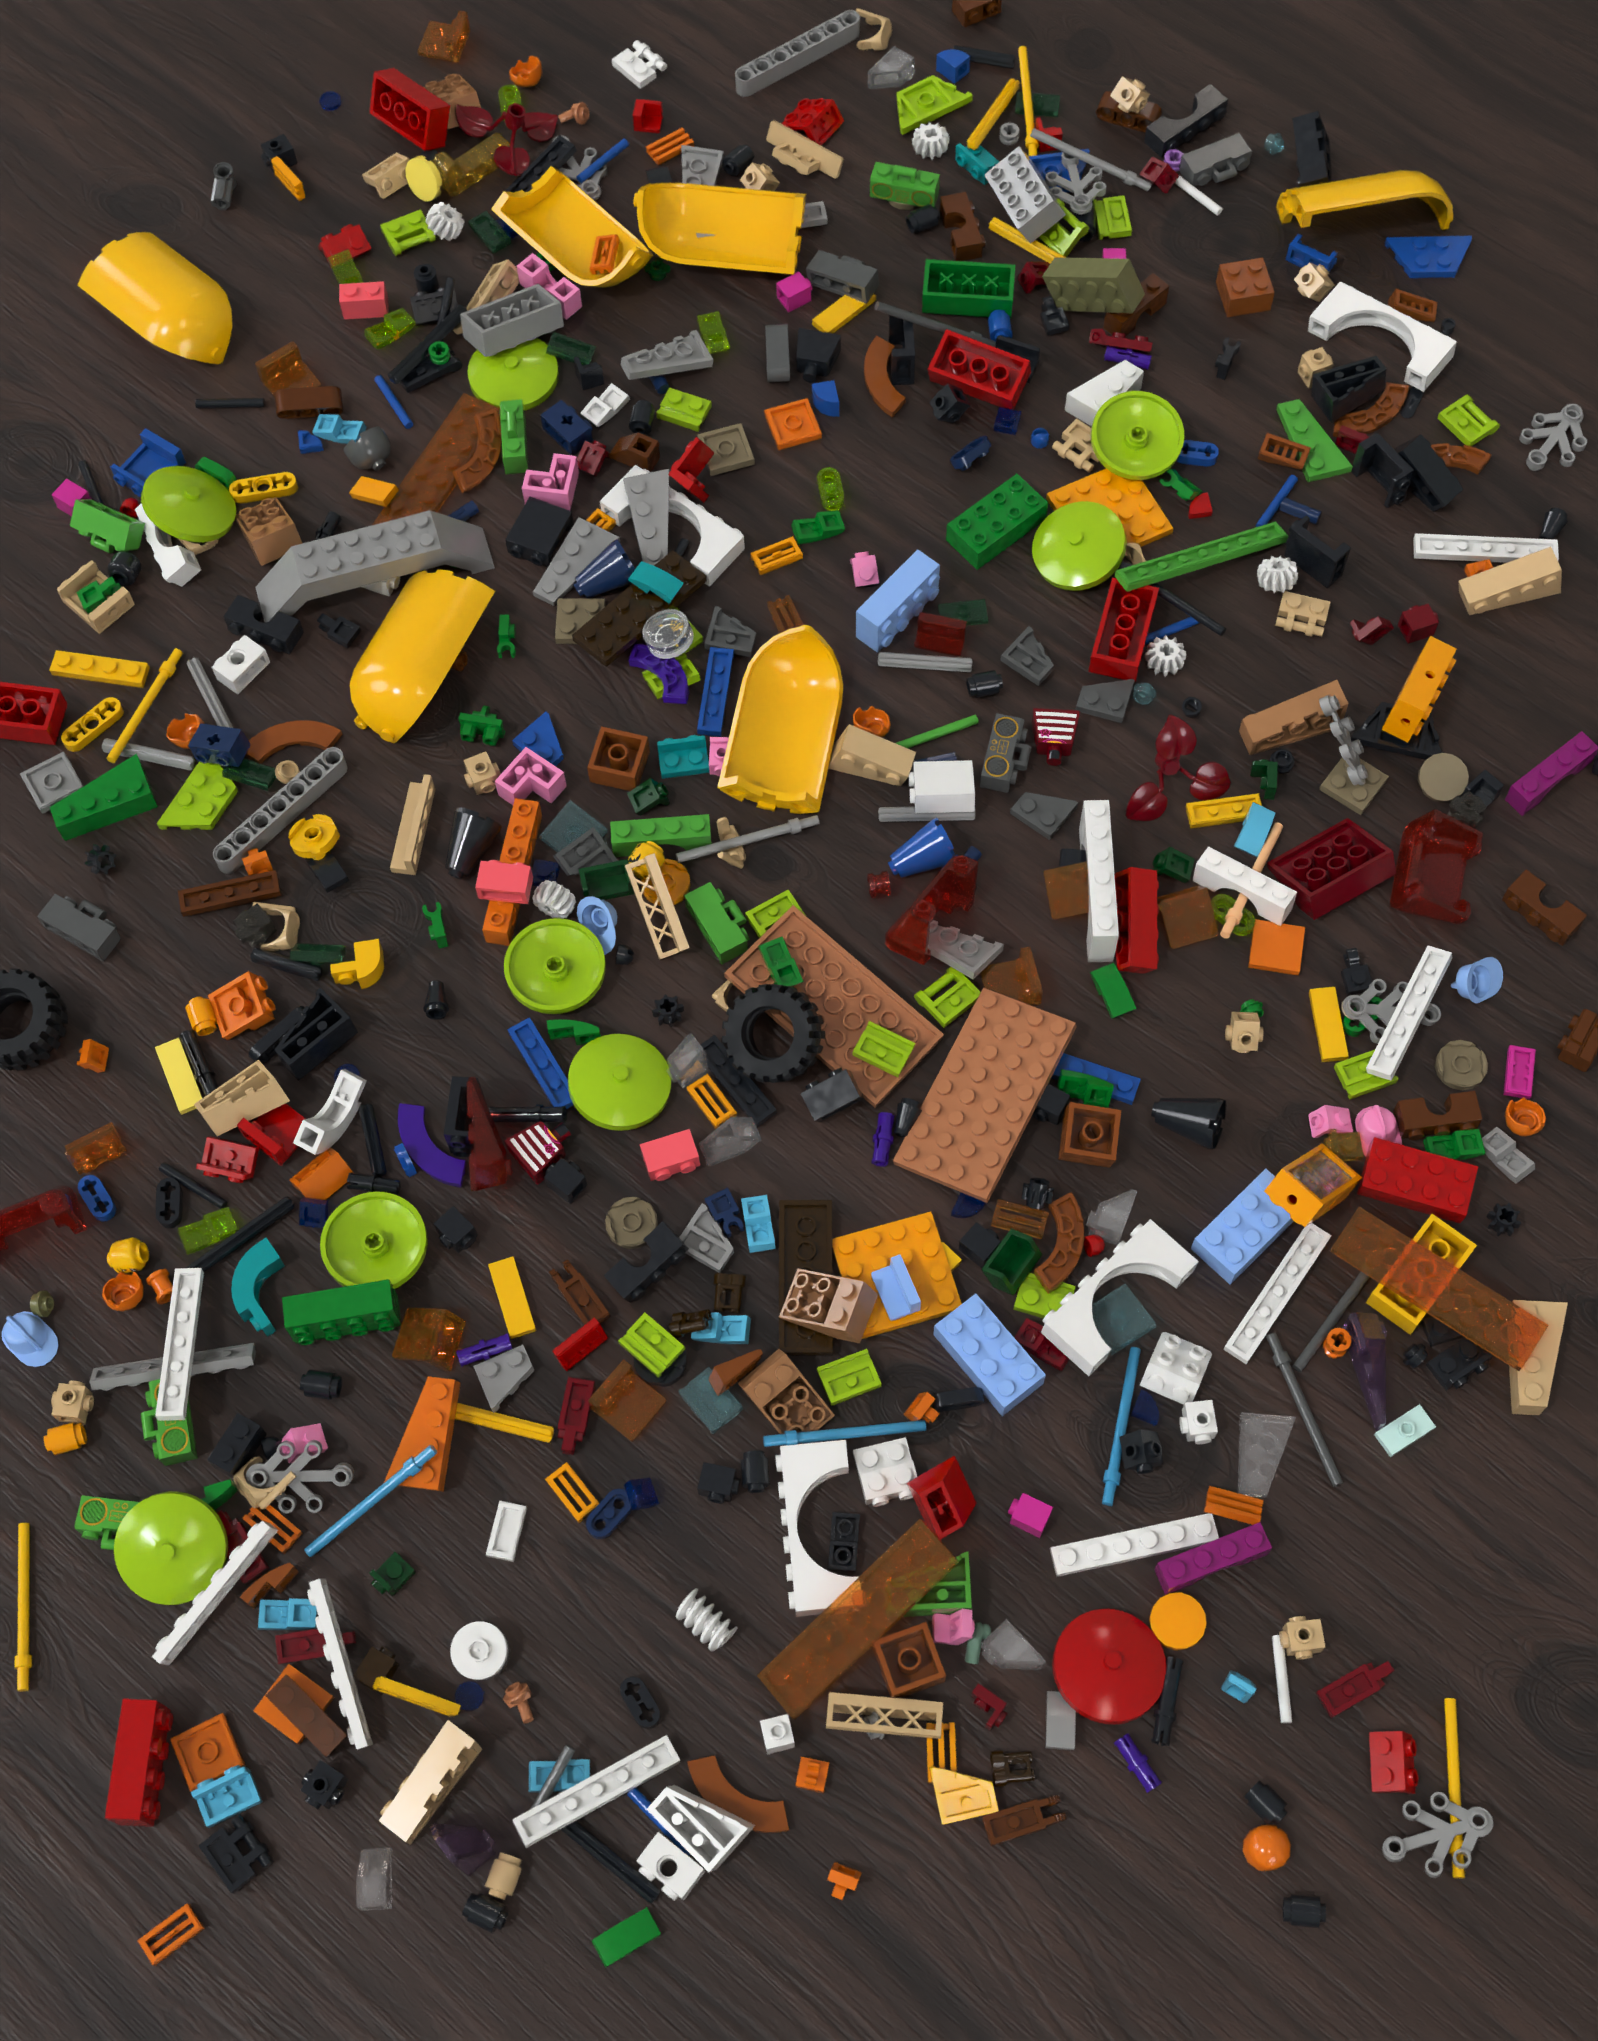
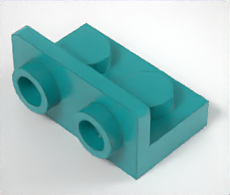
(976, 161)
(683, 756)

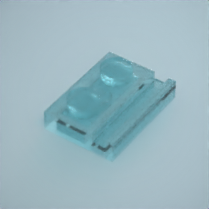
(707, 1405)

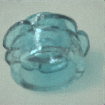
(1274, 143)
(1144, 693)

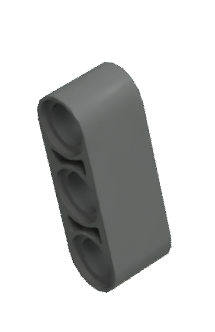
(777, 353)

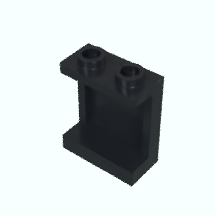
(902, 359)
(1385, 466)
(538, 531)
(1314, 555)
(456, 1118)

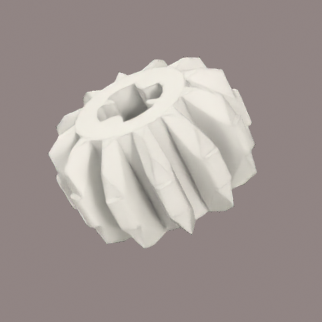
(930, 140)
(445, 221)
(1277, 574)
(1165, 655)
(554, 899)

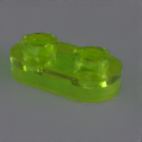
(508, 95)
(831, 490)
(1227, 902)

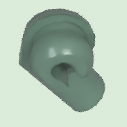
(973, 1646)

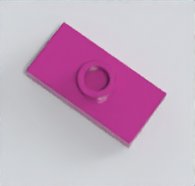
(1519, 1072)

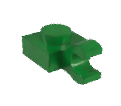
(1185, 488)
(96, 593)
(506, 632)
(437, 929)

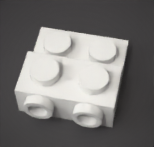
(885, 1471)

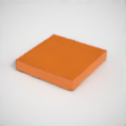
(793, 424)
(1276, 947)
(276, 1718)
(207, 1751)

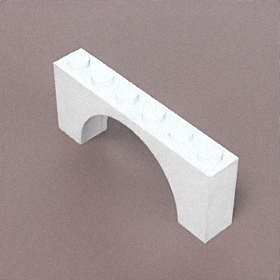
(1350, 308)
(718, 543)
(1102, 917)
(1147, 1252)
(803, 1470)

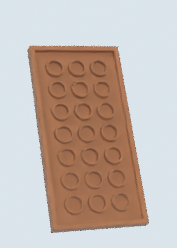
(845, 998)
(985, 1094)

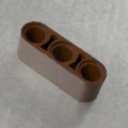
(1110, 112)
(308, 402)

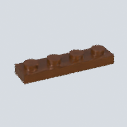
(229, 893)

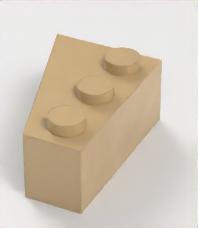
(871, 757)
(244, 1095)

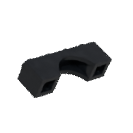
(1169, 134)

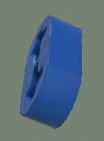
(1196, 453)
(102, 1195)

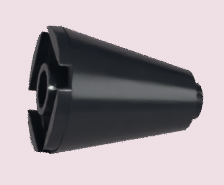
(469, 841)
(1192, 1118)

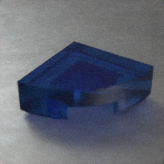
(967, 1206)
(1146, 1408)

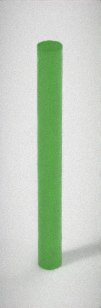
(939, 732)

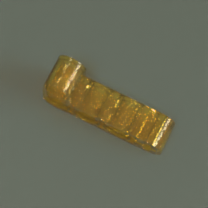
(470, 167)

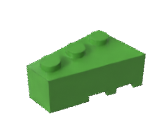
(949, 1594)

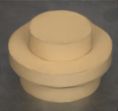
(286, 771)

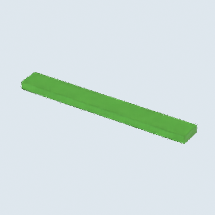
(1201, 556)

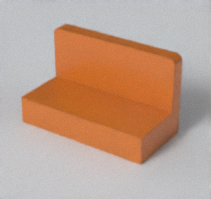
(322, 1176)

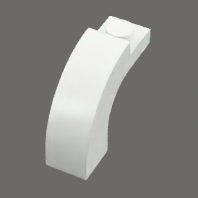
(330, 1123)

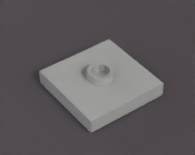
(51, 781)

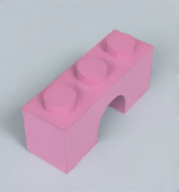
(536, 271)

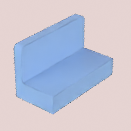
(896, 1289)

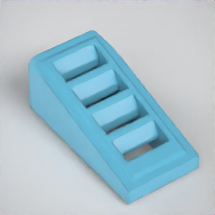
(1238, 1686)

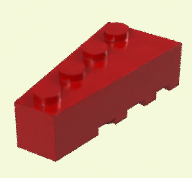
(1137, 920)

